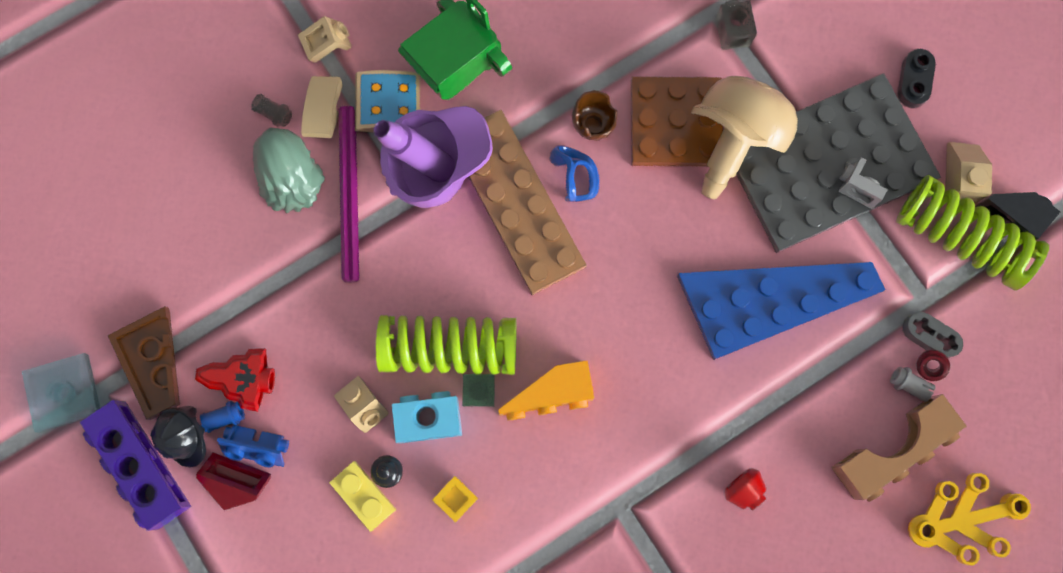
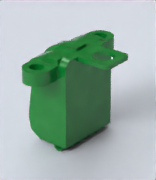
(455, 48)

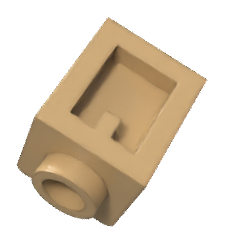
(323, 38)

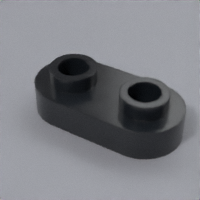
(917, 76)

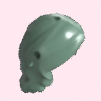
(285, 171)

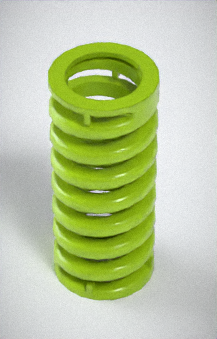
(1014, 274)
(504, 347)

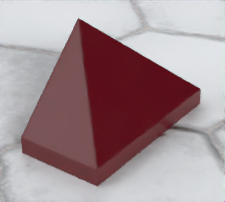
(231, 481)

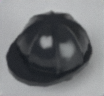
(179, 436)

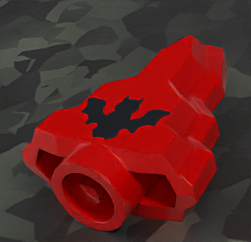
(240, 378)

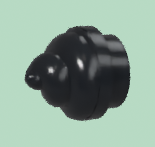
(386, 471)

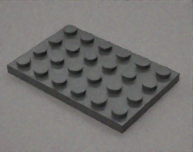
(799, 188)

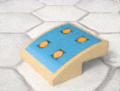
(384, 97)

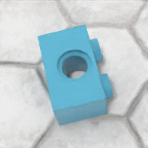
(407, 423)

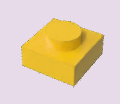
(455, 499)

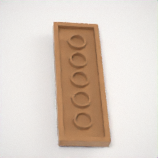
(524, 211)

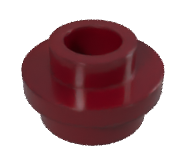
(933, 374)

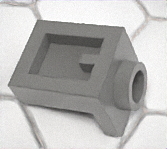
(860, 188)

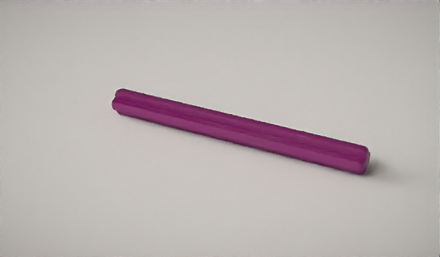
(348, 195)

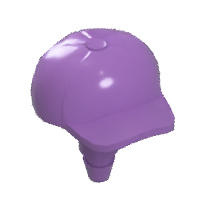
(432, 153)

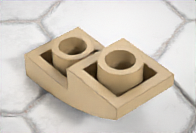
(320, 107)

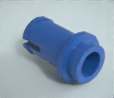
(222, 417)

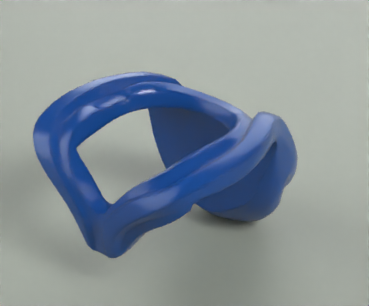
(571, 157)

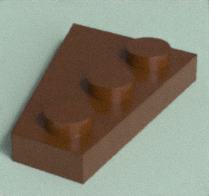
(149, 361)

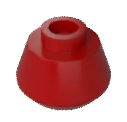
(746, 490)

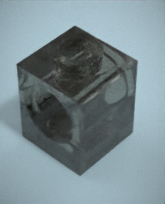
(732, 35)

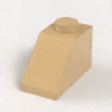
(968, 171)

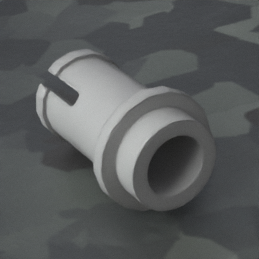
(909, 382)

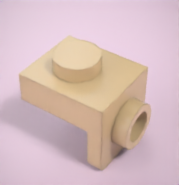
(361, 405)

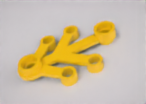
(964, 520)

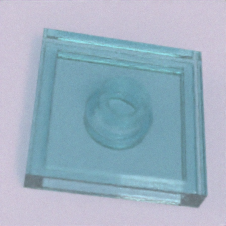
(60, 392)

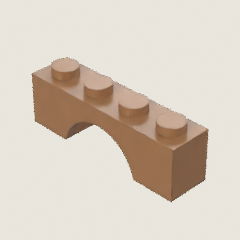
(929, 426)

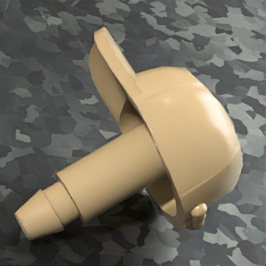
(751, 117)

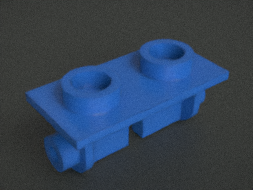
(239, 444)

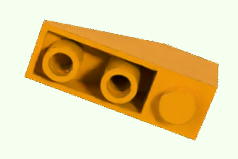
(560, 386)

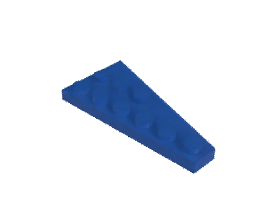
(759, 303)

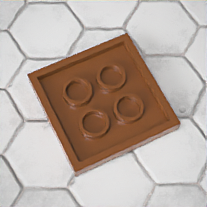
(663, 124)

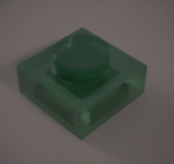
(478, 390)

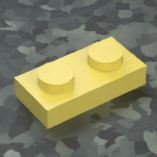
(362, 496)

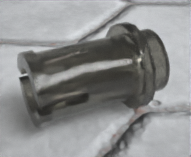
(277, 113)

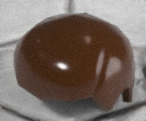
(594, 115)

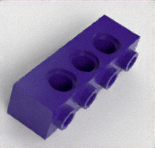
(168, 498)

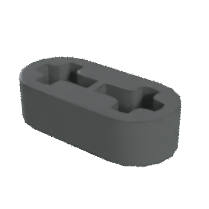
(936, 329)

